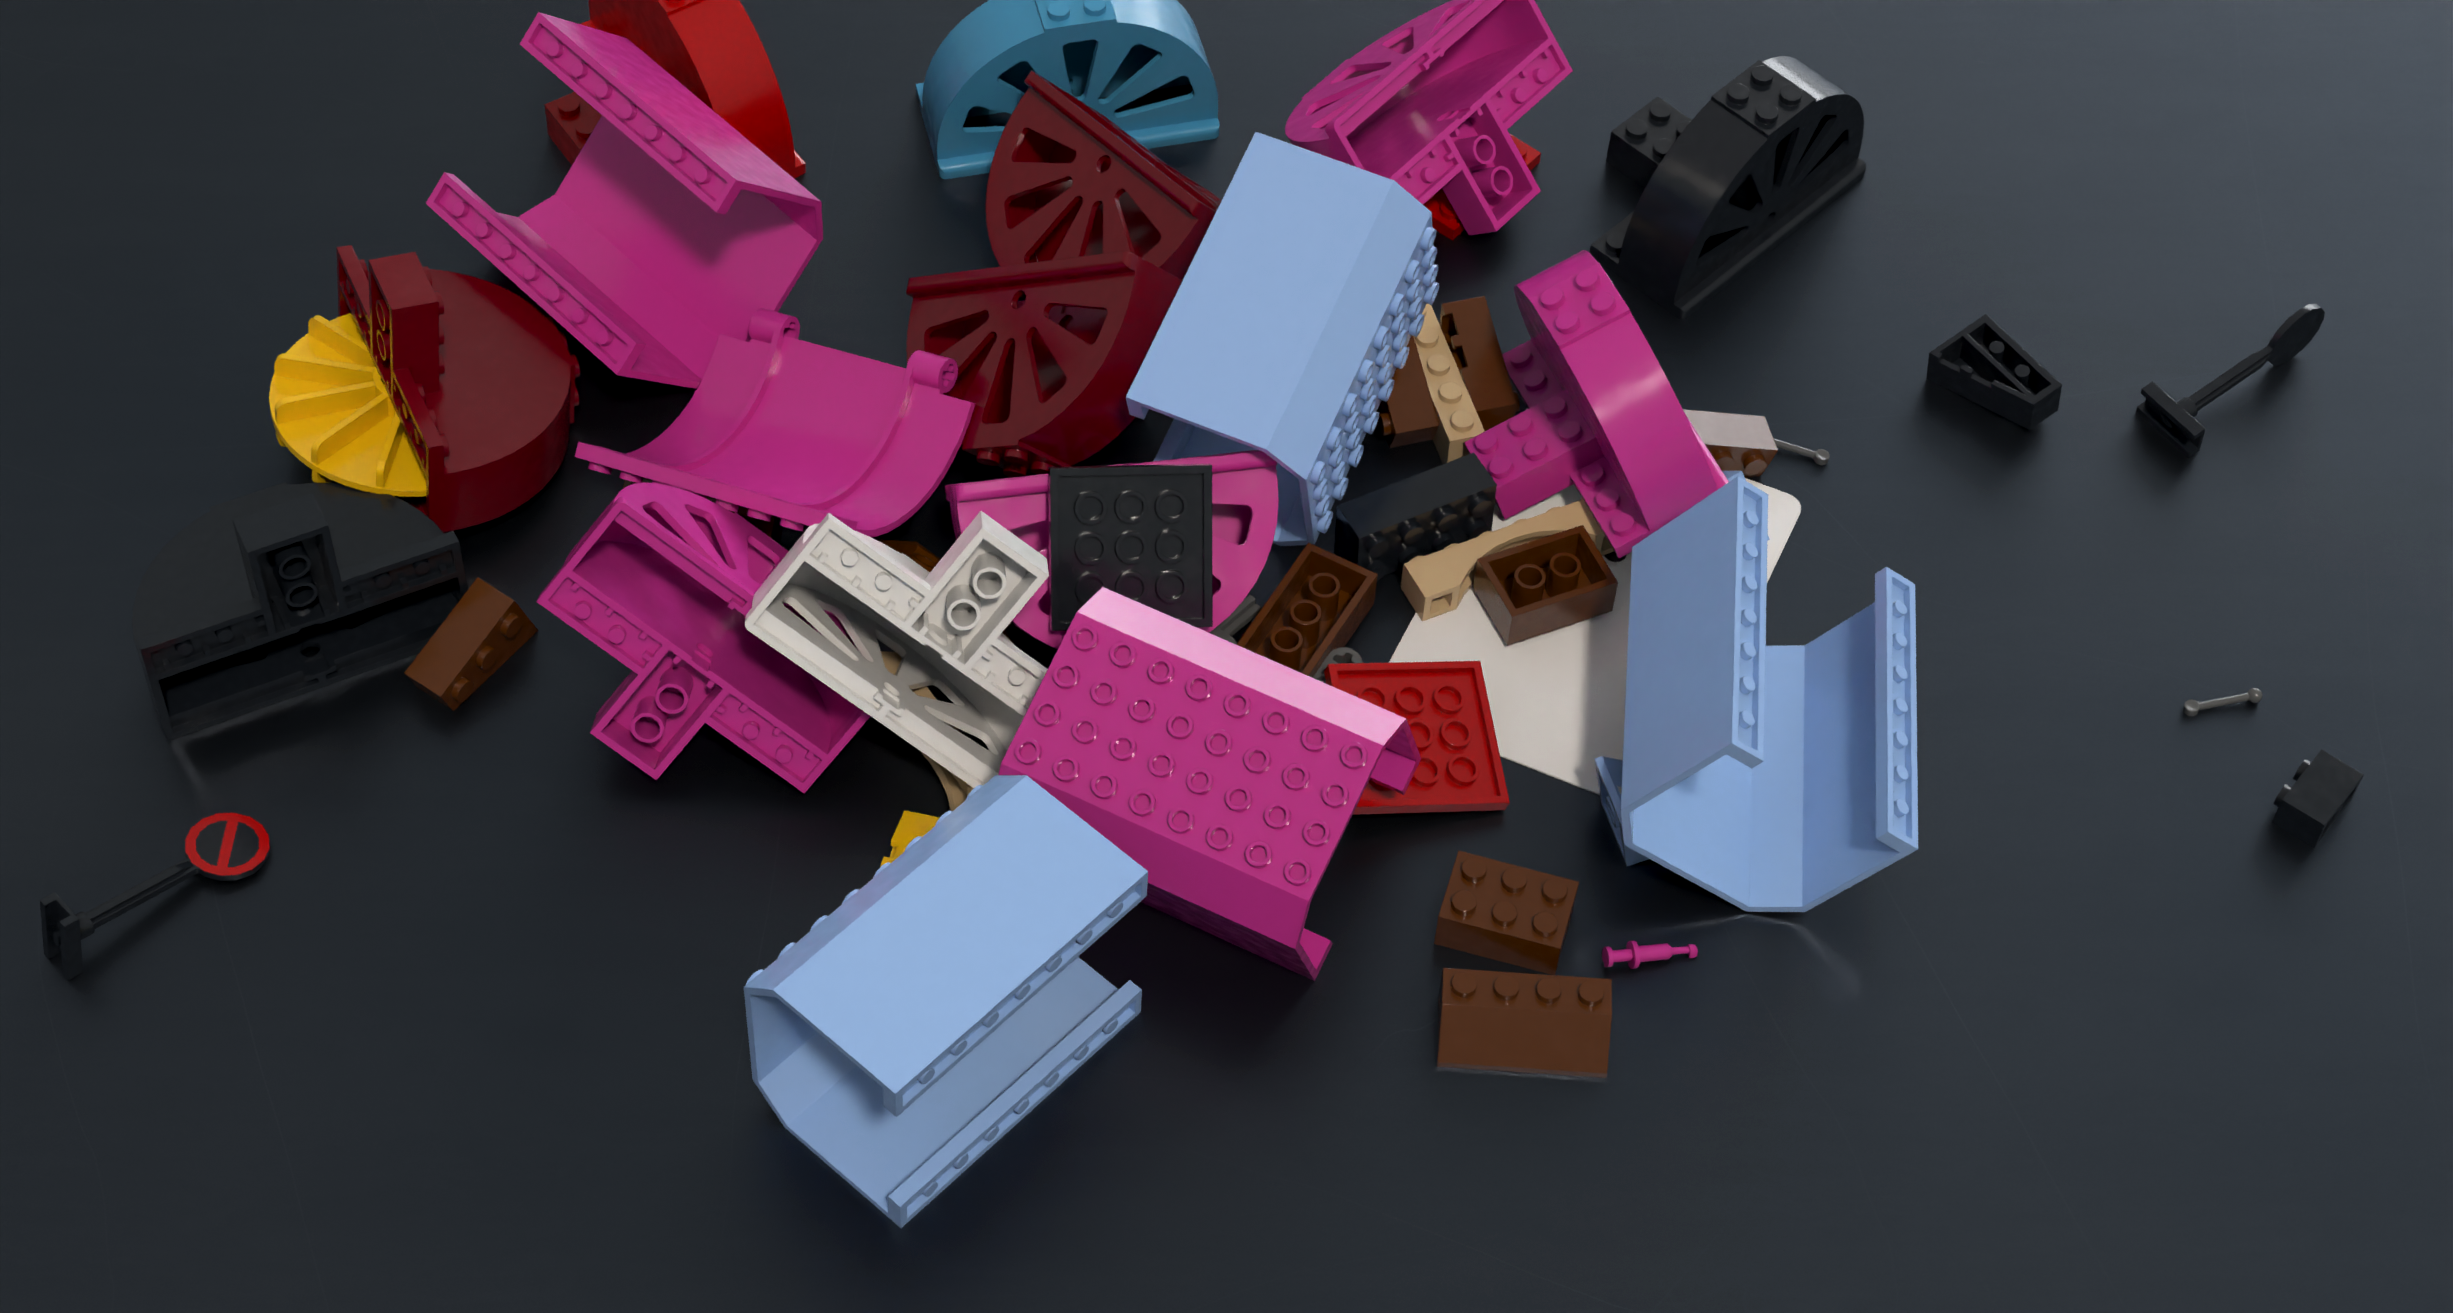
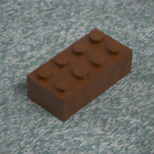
(1312, 611)

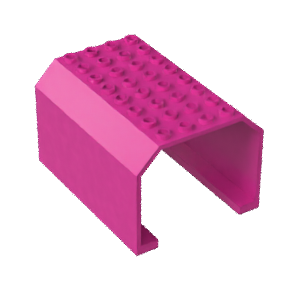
(658, 226)
(1208, 769)

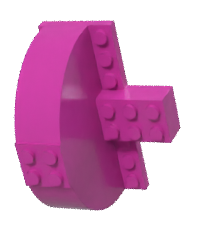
(1438, 105)
(1594, 412)
(1242, 527)
(668, 596)

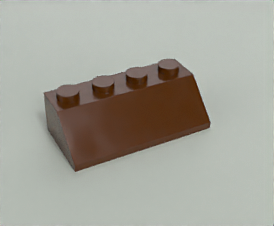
(1524, 1022)

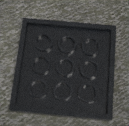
(1133, 533)

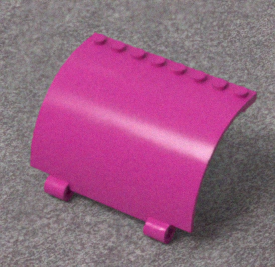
(806, 432)

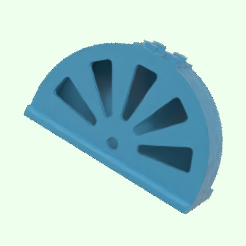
(1079, 46)

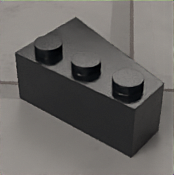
(1995, 373)

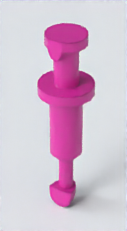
(1645, 953)

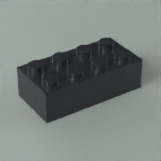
(1416, 516)

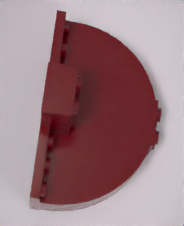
(1084, 187)
(1044, 368)

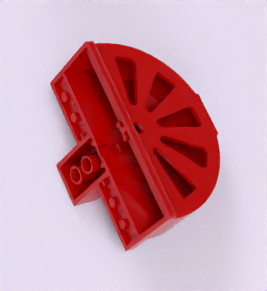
(706, 49)

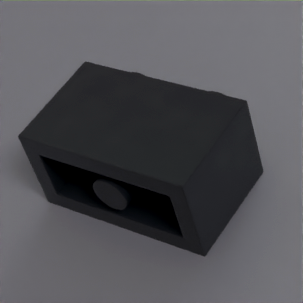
(2316, 798)

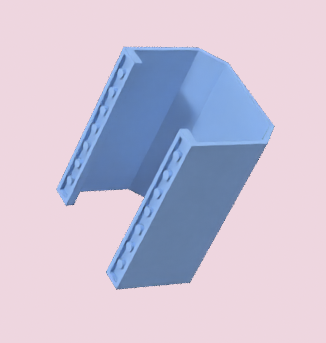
(1292, 324)
(1753, 760)
(945, 994)

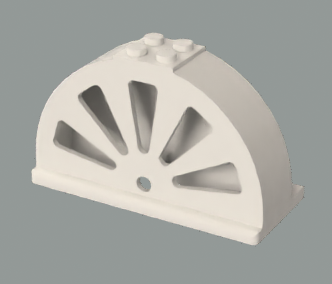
(938, 622)

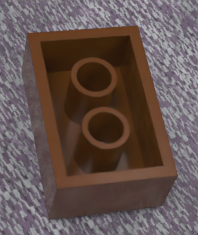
(1545, 585)
(1506, 912)

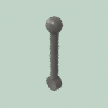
(1819, 456)
(2192, 707)

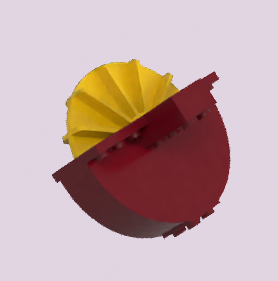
(428, 391)

